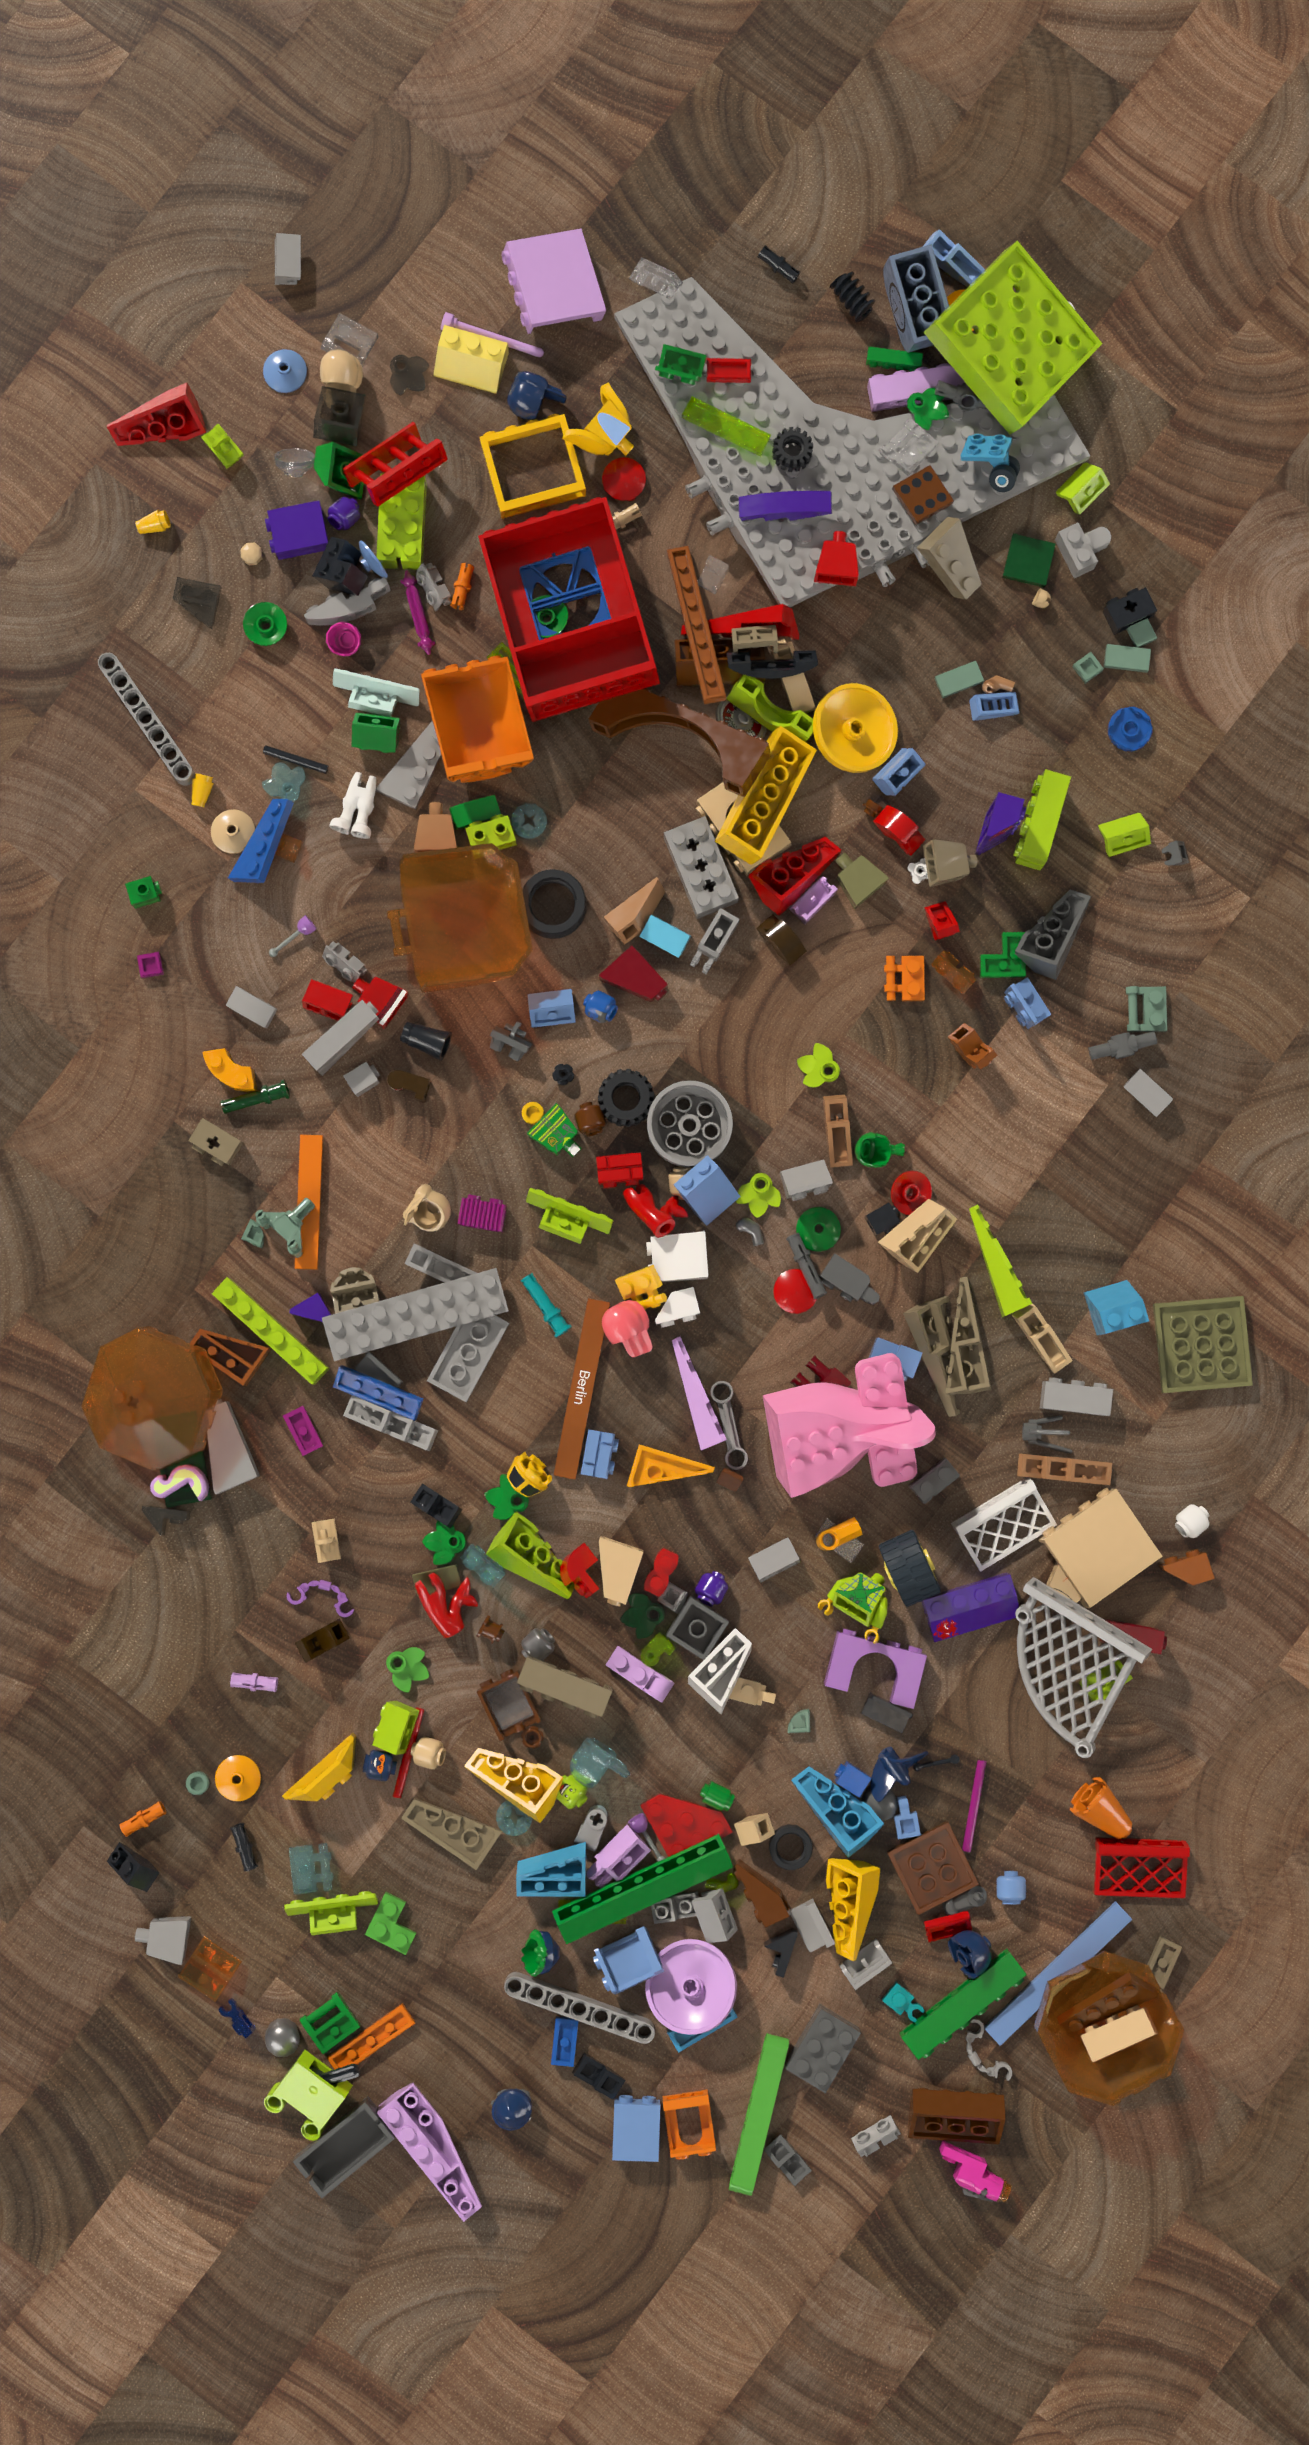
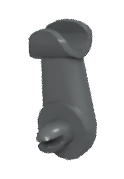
(969, 1899)

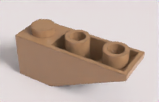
(632, 915)

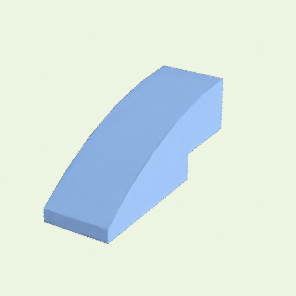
(954, 259)

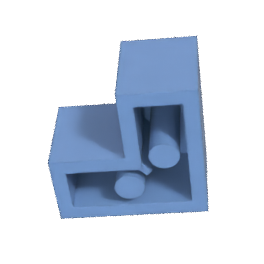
(908, 1357)

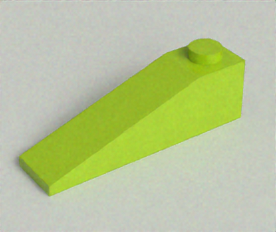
(527, 1555)

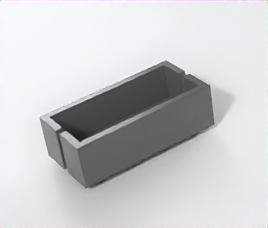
(344, 2147)

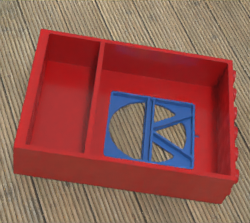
(585, 663)

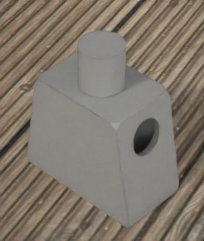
(166, 1938)

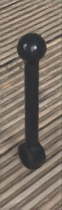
(954, 1759)

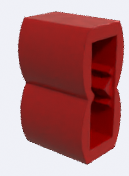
(658, 1577)

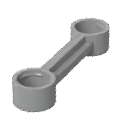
(729, 1425)

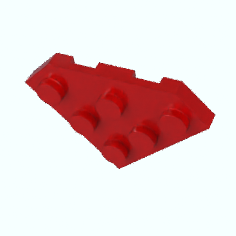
(683, 1823)

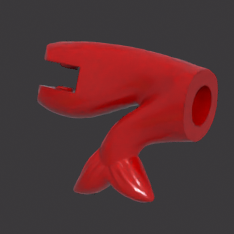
(644, 1207)
(446, 1621)

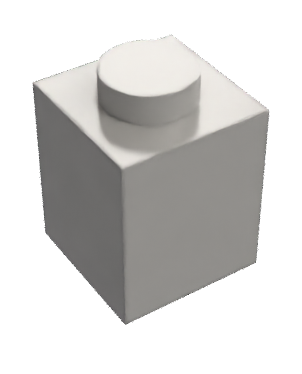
(362, 1078)

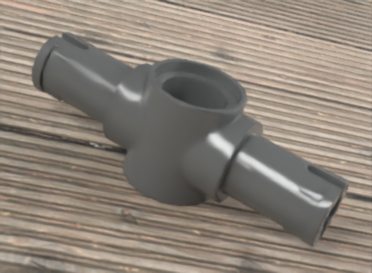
(958, 395)
(1122, 1045)

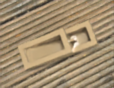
(1042, 1337)

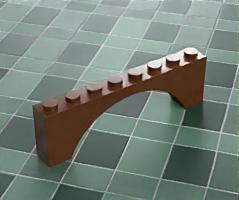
(739, 753)

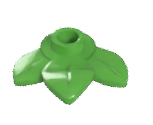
(409, 1670)

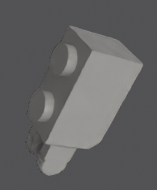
(715, 938)

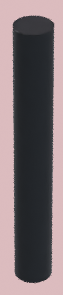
(295, 759)

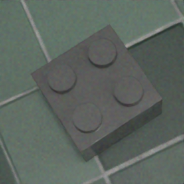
(697, 1628)

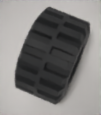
(625, 1078)

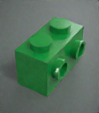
(375, 732)

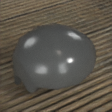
(886, 1808)

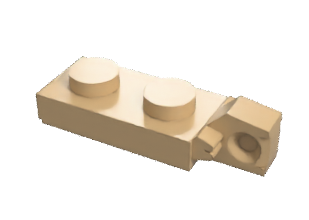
(751, 1692)

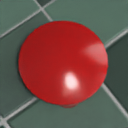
(624, 479)
(793, 1292)

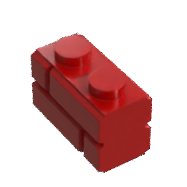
(619, 1169)

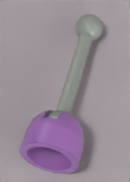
(304, 927)
(639, 1825)

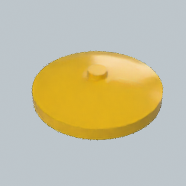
(855, 728)

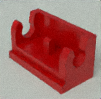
(327, 1000)

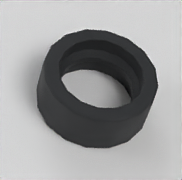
(803, 1859)

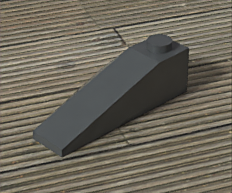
(1050, 940)

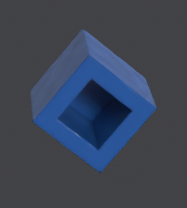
(852, 1778)

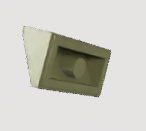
(448, 1575)

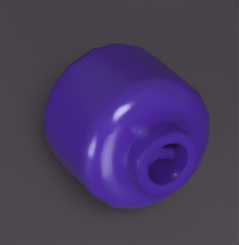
(343, 513)
(711, 1588)

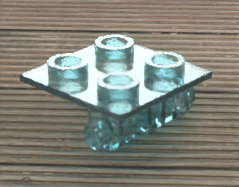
(488, 1572)

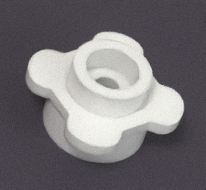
(916, 876)

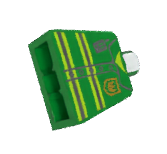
(556, 1132)

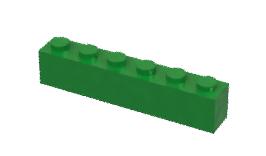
(962, 2004)

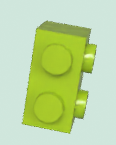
(496, 831)
(395, 1727)

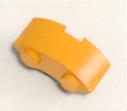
(231, 1074)

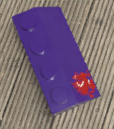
(1000, 821)
(971, 1607)

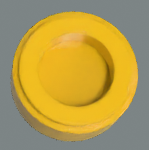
(532, 1113)

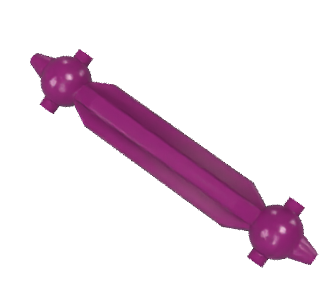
(417, 612)

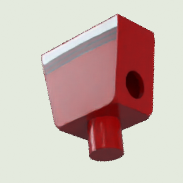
(384, 997)

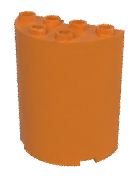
(477, 719)

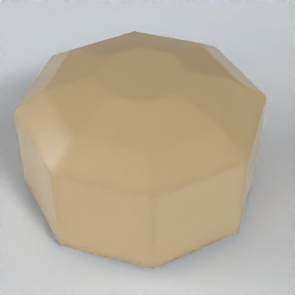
(251, 554)

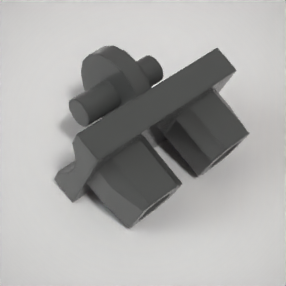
(519, 1045)

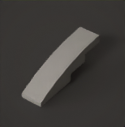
(390, 1423)

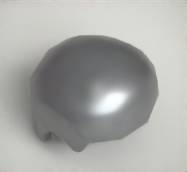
(282, 2037)

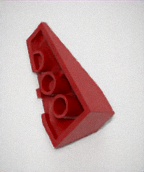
(163, 418)
(788, 877)

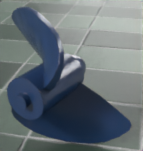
(890, 1769)

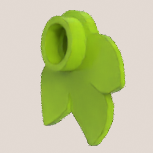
(815, 1065)
(758, 1198)

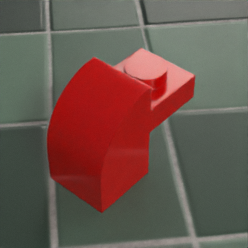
(900, 828)
(574, 1570)

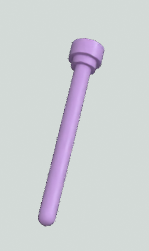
(450, 320)

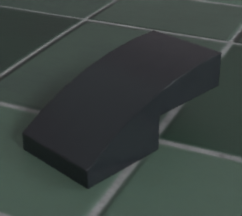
(436, 1505)
(599, 2076)

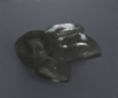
(409, 377)

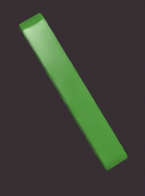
(758, 2114)

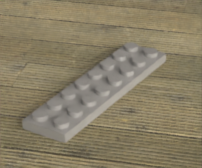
(415, 1314)

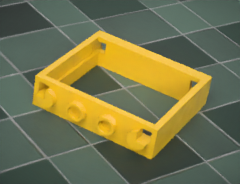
(540, 499)

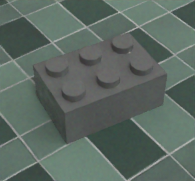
(822, 2048)

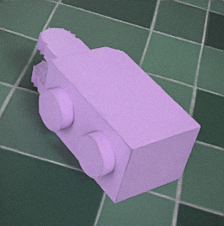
(618, 1857)

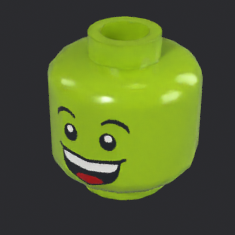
(572, 1792)

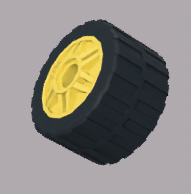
(909, 1568)

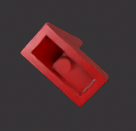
(941, 920)

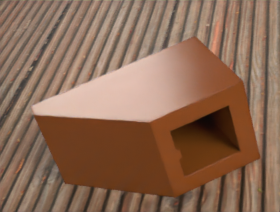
(1191, 1569)

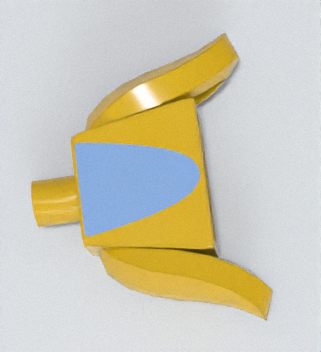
(606, 429)

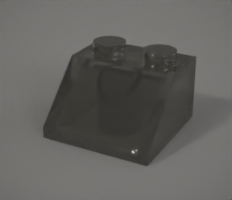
(339, 416)

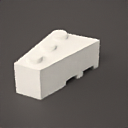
(721, 1669)

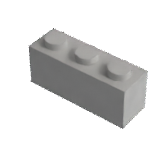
(1076, 1397)

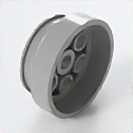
(697, 1095)

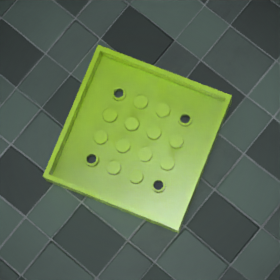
(1013, 338)

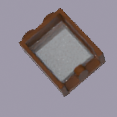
(507, 1705)

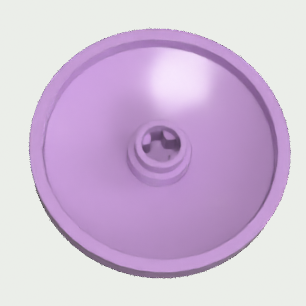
(694, 1989)

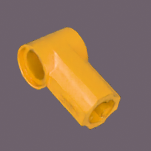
(840, 1534)

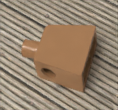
(435, 830)

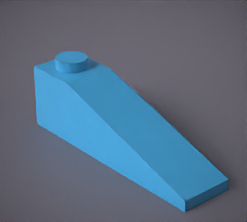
(843, 1815)

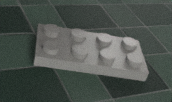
(467, 1356)

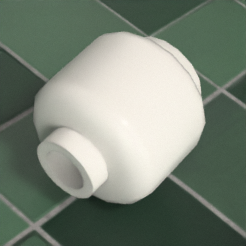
(1192, 1521)

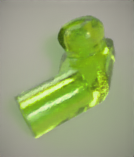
(729, 1885)

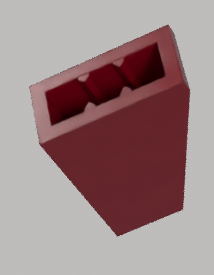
(635, 976)

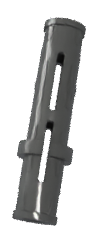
(803, 1258)

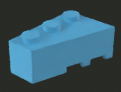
(553, 1873)

